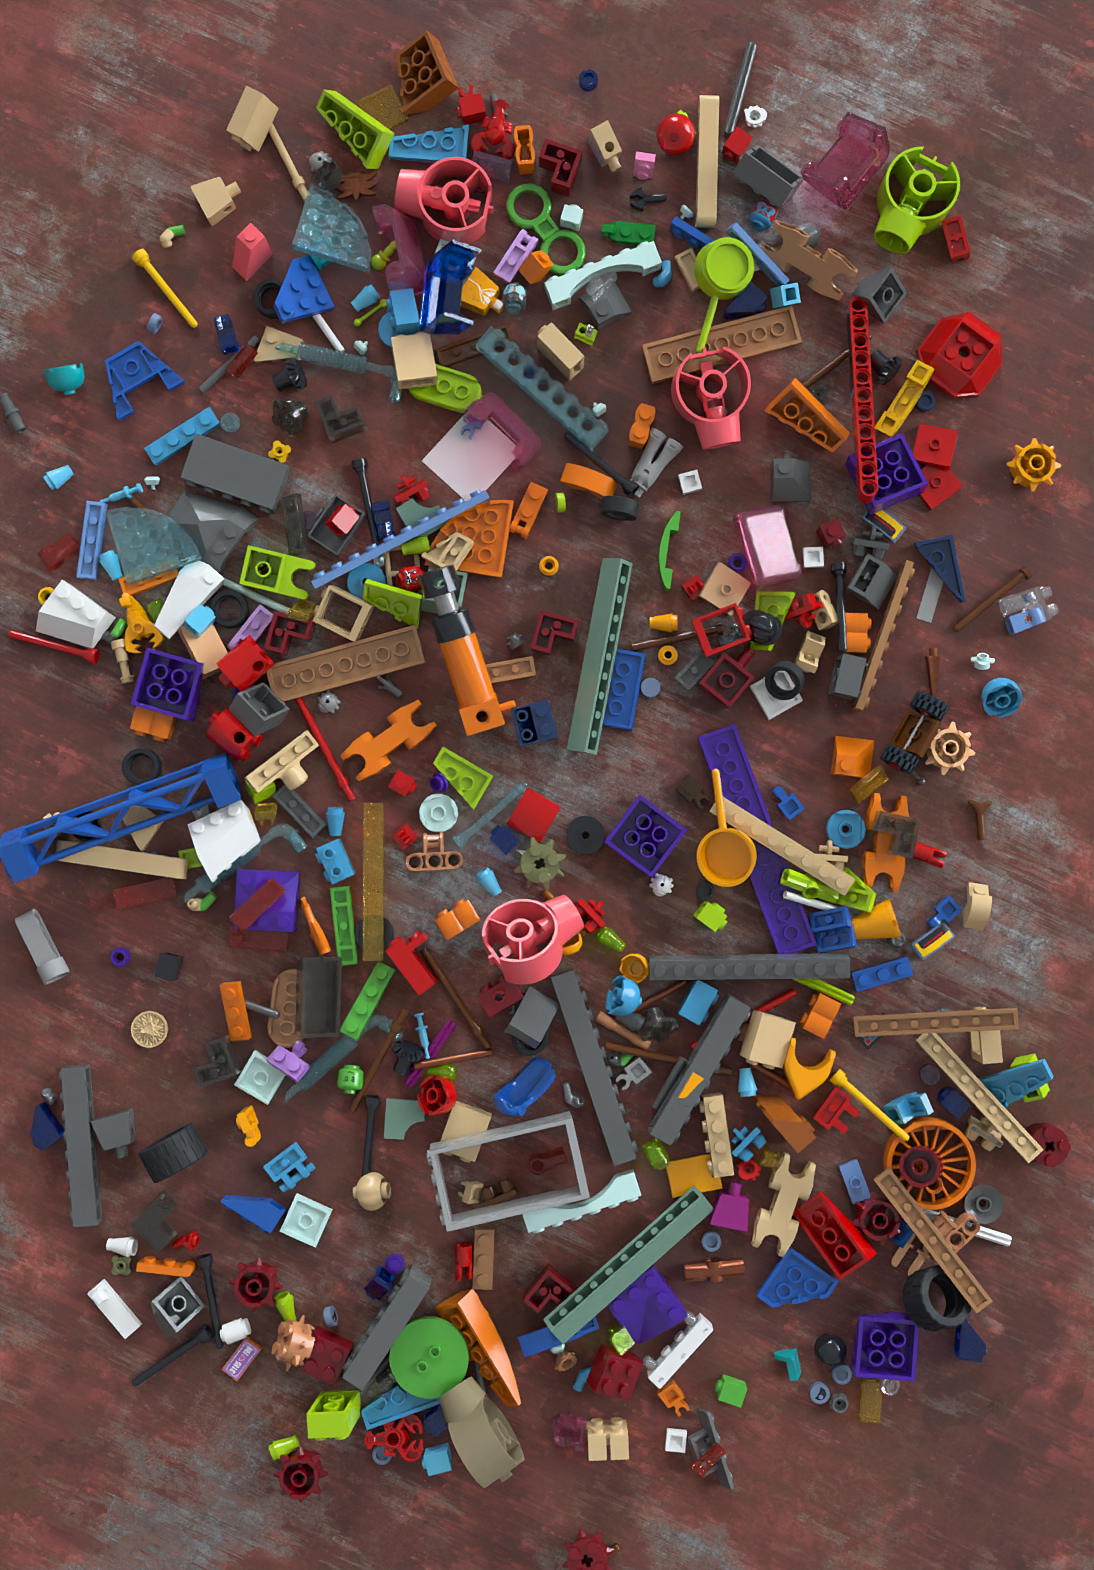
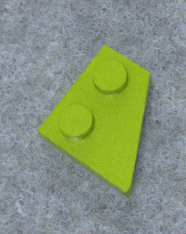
(858, 896)

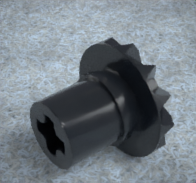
(884, 366)
(290, 377)
(406, 1054)

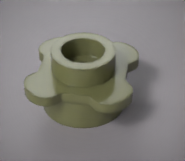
(117, 1260)

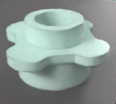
(982, 661)

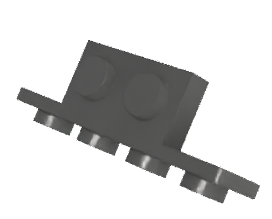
(703, 1440)

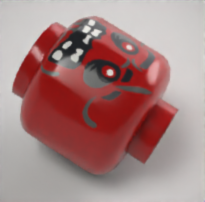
(408, 579)

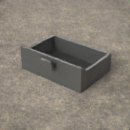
(327, 538)
(531, 1017)

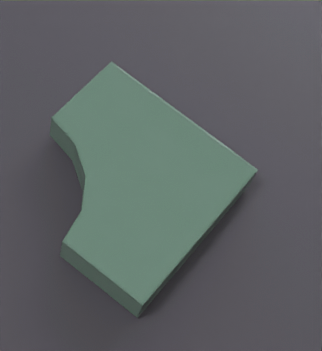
(412, 512)
(400, 1116)

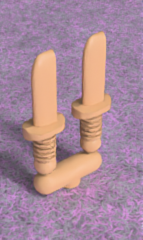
(923, 1254)

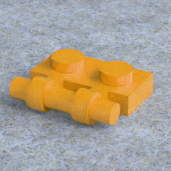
(249, 1124)

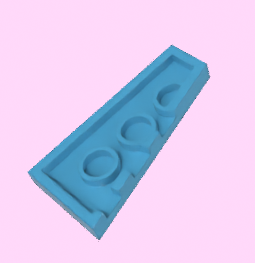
(430, 146)
(1016, 1082)
(393, 1406)

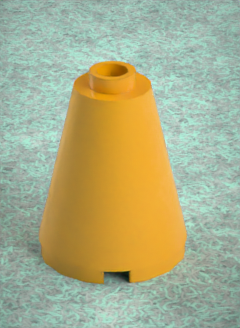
(877, 924)

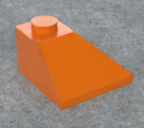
(852, 757)

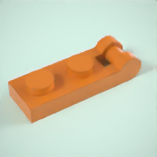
(528, 509)
(167, 1266)

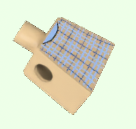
(605, 146)

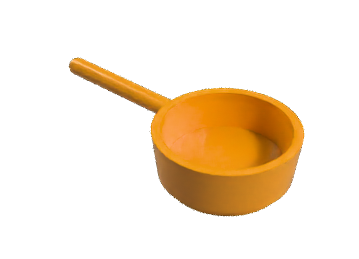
(725, 854)

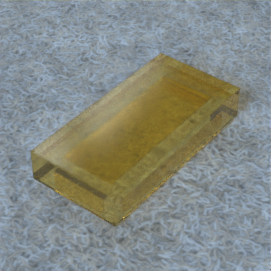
(302, 610)
(868, 784)
(870, 1401)

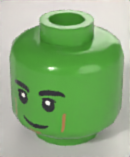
(350, 1079)

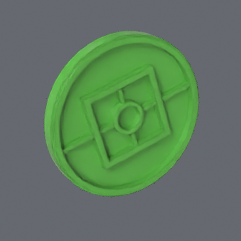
(429, 1357)

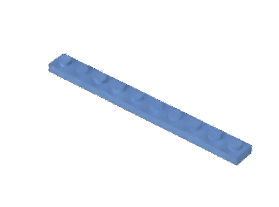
(406, 534)

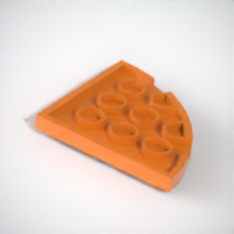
(489, 529)

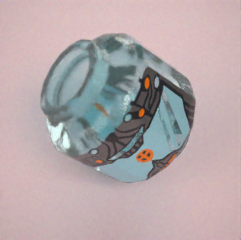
(514, 298)

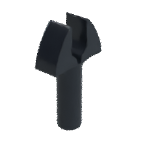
(645, 199)

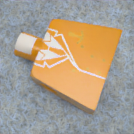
(480, 294)

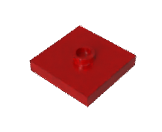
(935, 446)
(940, 486)

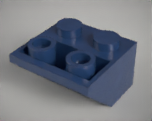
(534, 723)

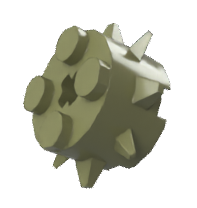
(536, 852)

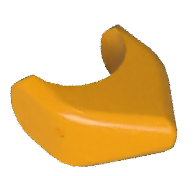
(804, 1078)

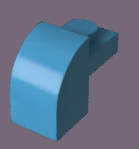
(908, 1106)

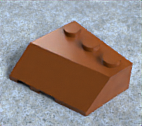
(424, 74)
(791, 1126)

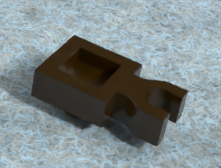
(691, 789)

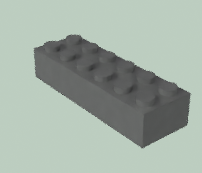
(384, 1331)

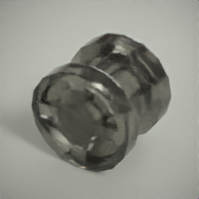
(386, 1379)

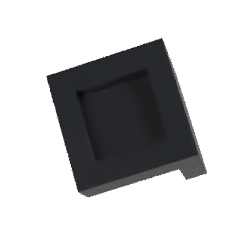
(169, 966)

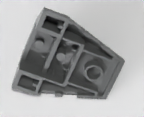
(213, 526)

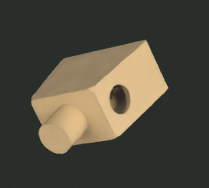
(216, 198)

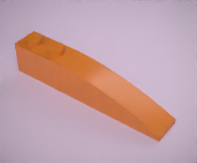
(474, 1323)

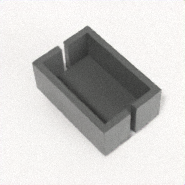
(768, 176)

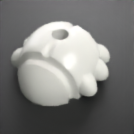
(755, 116)
(657, 888)

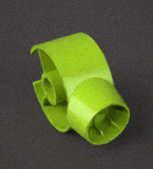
(900, 224)

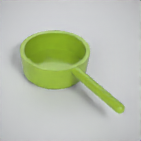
(722, 272)

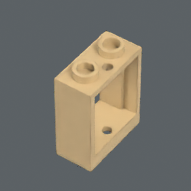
(361, 621)
(986, 1045)

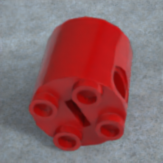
(244, 664)
(227, 731)

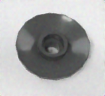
(990, 1209)

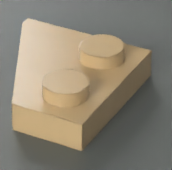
(270, 340)
(450, 551)

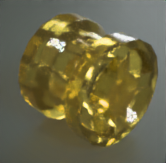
(769, 1159)

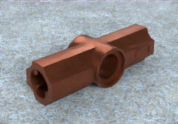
(714, 1269)

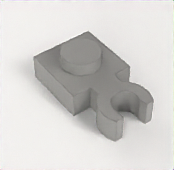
(636, 1071)

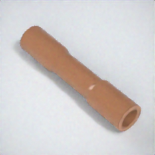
(611, 1024)

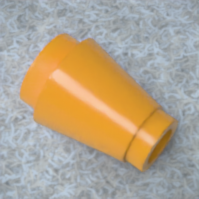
(664, 622)

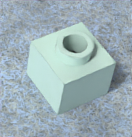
(571, 217)

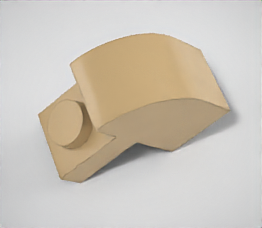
(810, 652)
(978, 906)

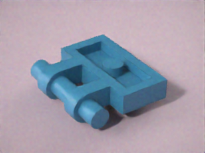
(285, 1162)

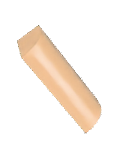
(205, 649)

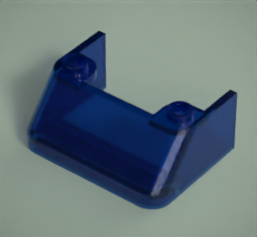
(444, 289)

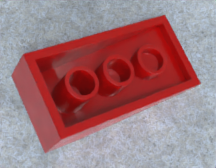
(834, 1235)

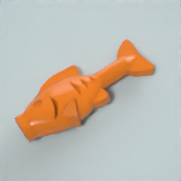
(316, 932)

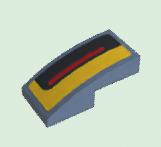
(885, 523)
(932, 940)

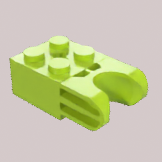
(280, 573)

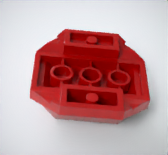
(956, 374)

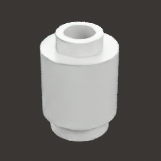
(235, 1330)

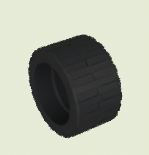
(173, 1153)
(920, 1308)

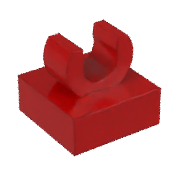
(693, 587)
(405, 836)

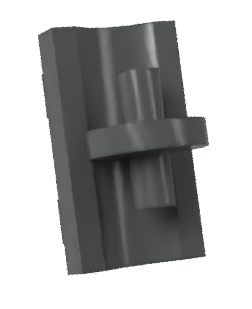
(860, 543)

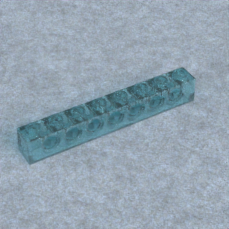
(496, 337)

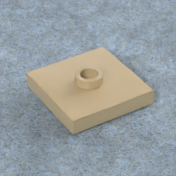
(724, 587)

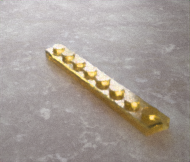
(373, 882)

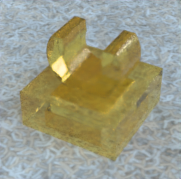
(266, 812)

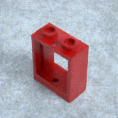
(701, 635)

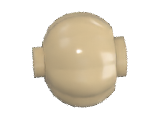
(372, 1191)

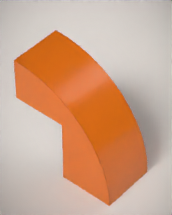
(588, 480)

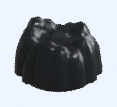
(705, 890)

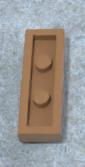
(511, 669)
(483, 1258)

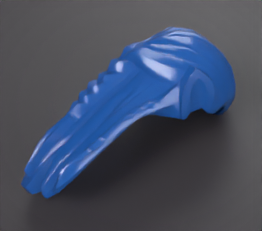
(524, 1088)

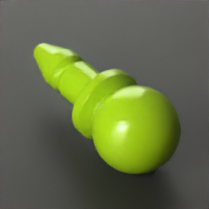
(380, 260)

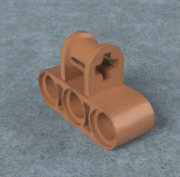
(432, 849)
(948, 1228)

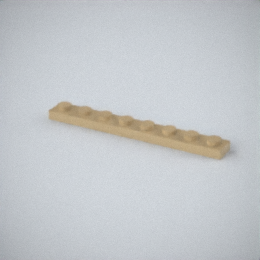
(786, 847)
(980, 1096)

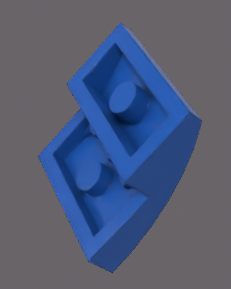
(833, 930)

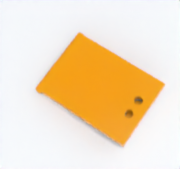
(691, 1172)

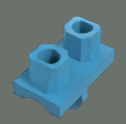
(742, 1150)

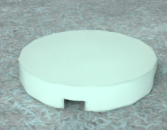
(438, 813)

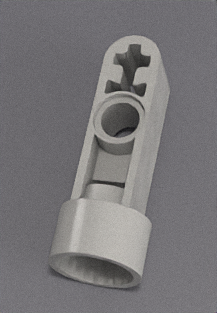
(41, 946)

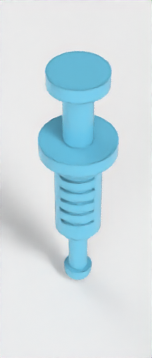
(123, 493)
(422, 1034)

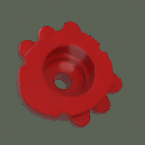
(751, 1166)

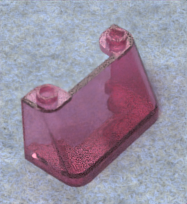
(850, 161)
(410, 269)
(494, 407)
(767, 547)

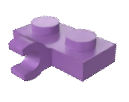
(290, 1062)

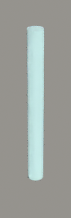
(255, 596)

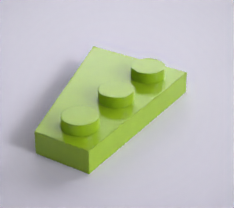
(397, 601)
(775, 604)
(464, 776)

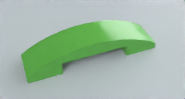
(664, 573)

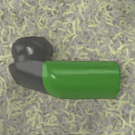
(116, 632)
(619, 1059)

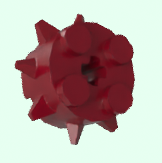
(877, 1229)
(246, 1290)
(302, 1462)
(589, 1545)

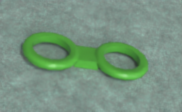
(545, 226)

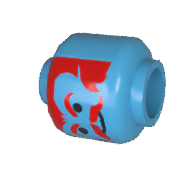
(763, 215)

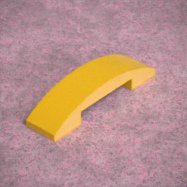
(905, 399)

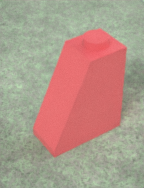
(250, 252)

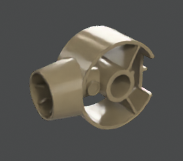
(480, 1433)

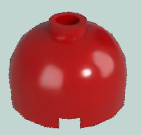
(675, 134)
(437, 1095)

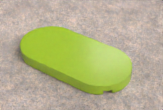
(453, 390)

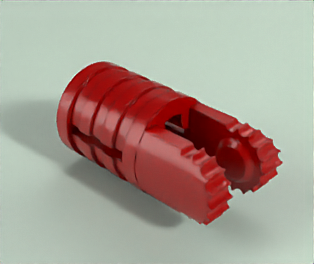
(925, 854)
(463, 1258)

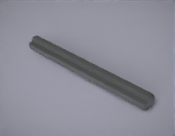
(740, 89)

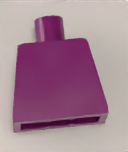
(730, 1208)

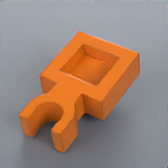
(672, 1396)

